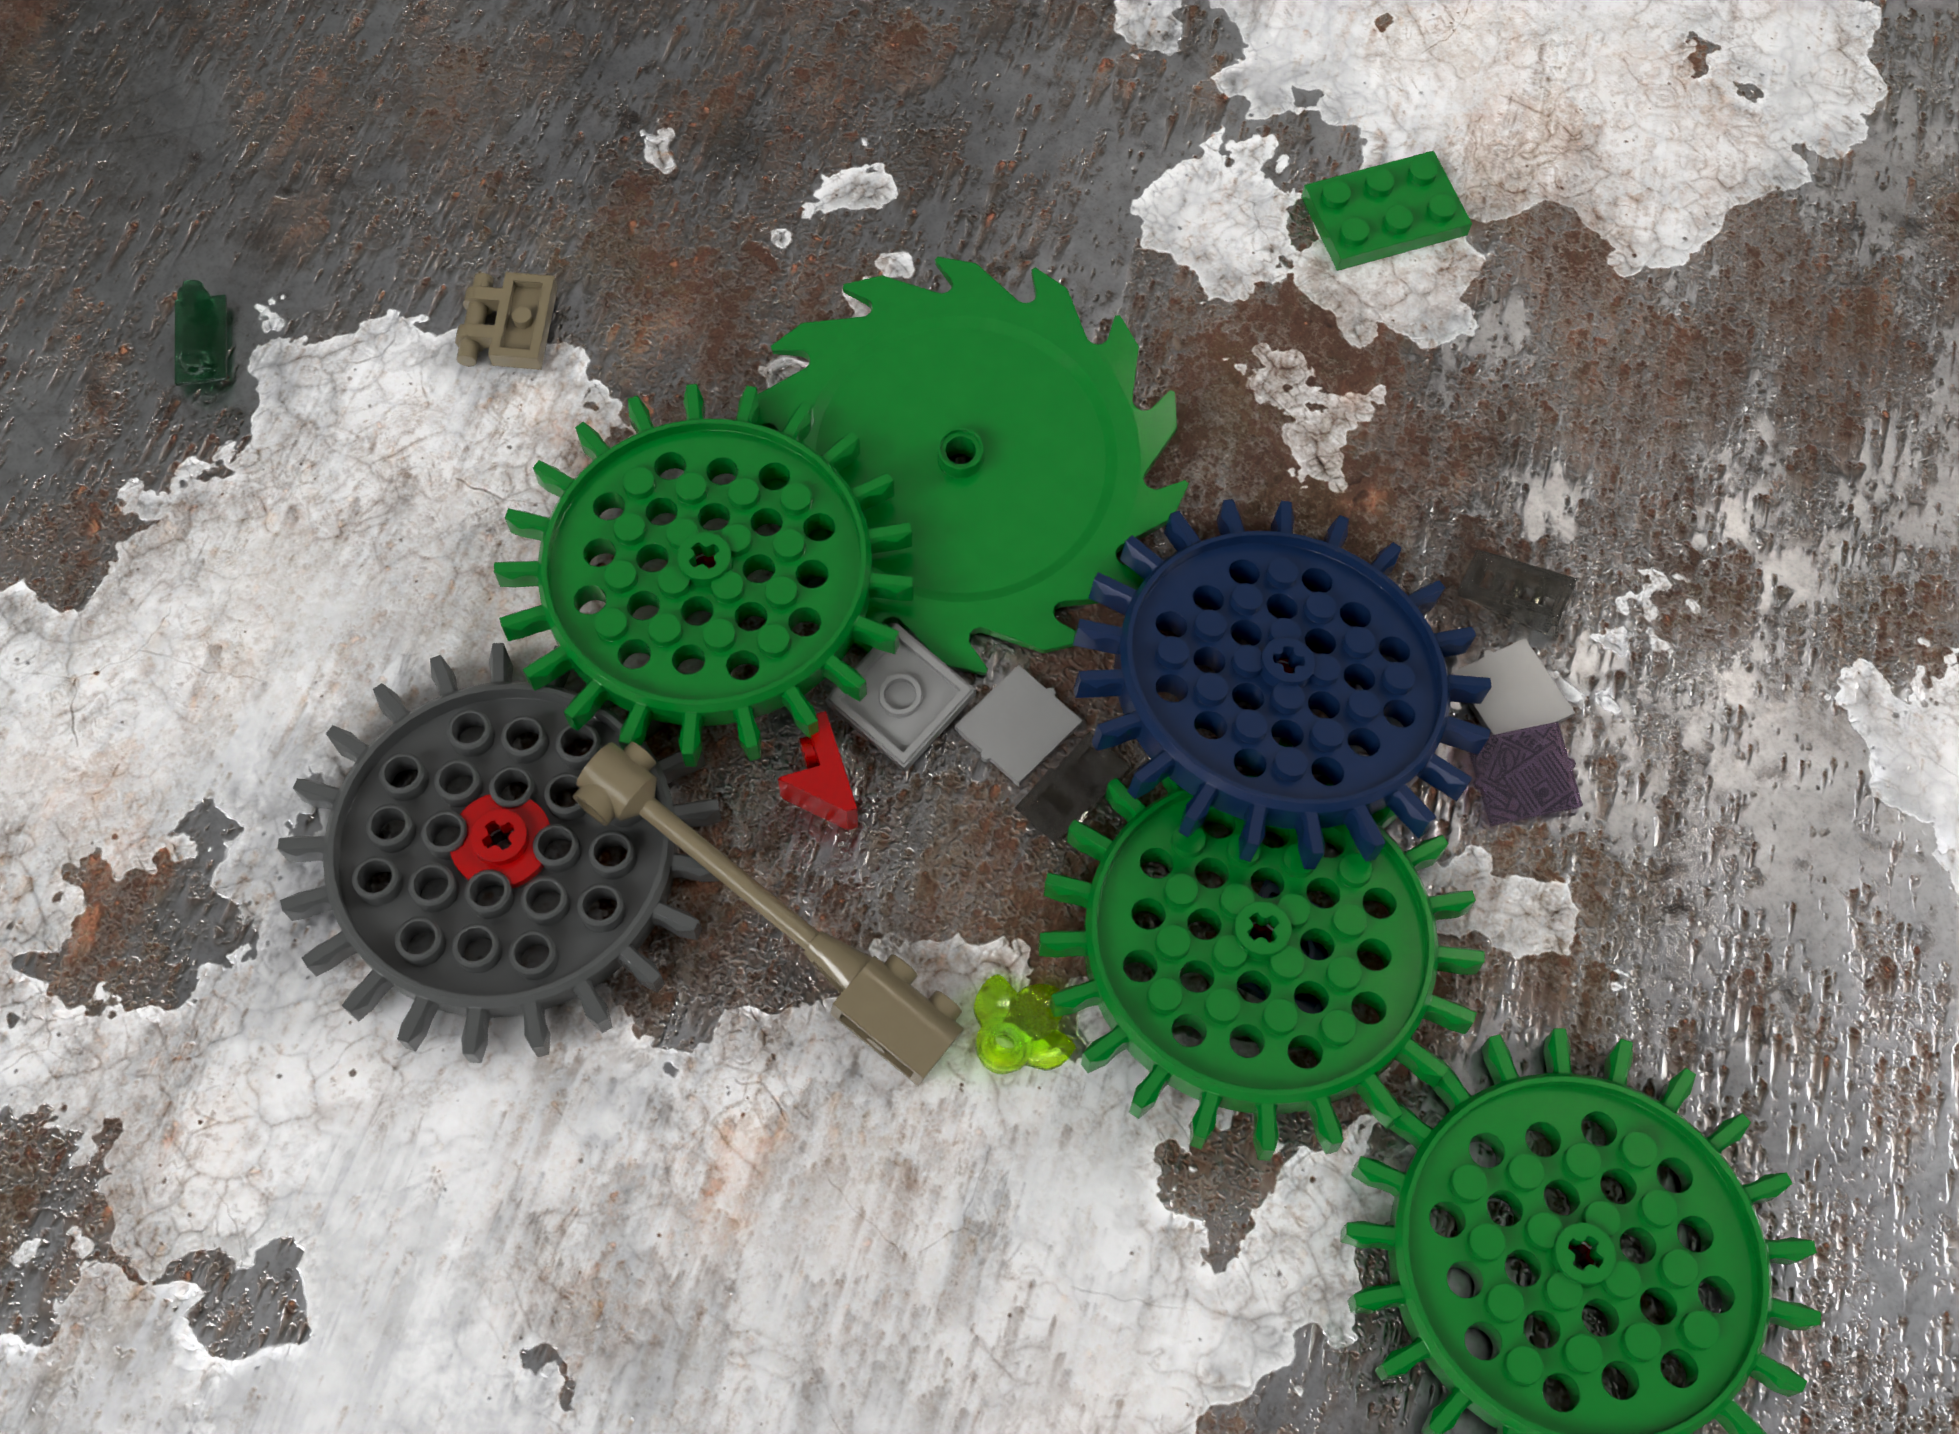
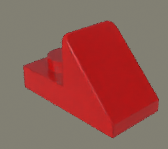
(824, 784)

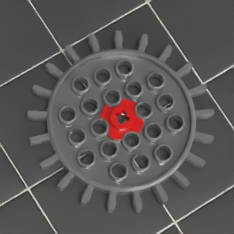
(384, 922)

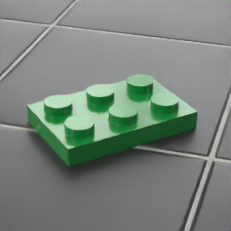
(1385, 210)

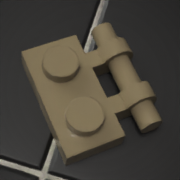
(520, 325)

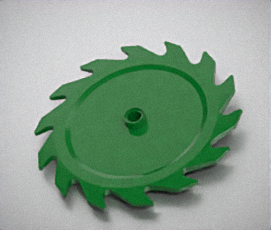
(1047, 437)

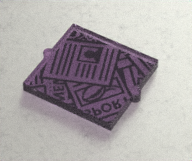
(1525, 775)

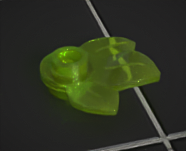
(1024, 1021)

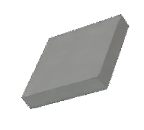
(906, 702)

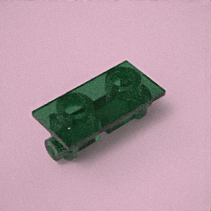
(200, 335)

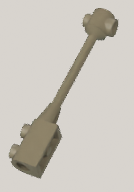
(874, 996)

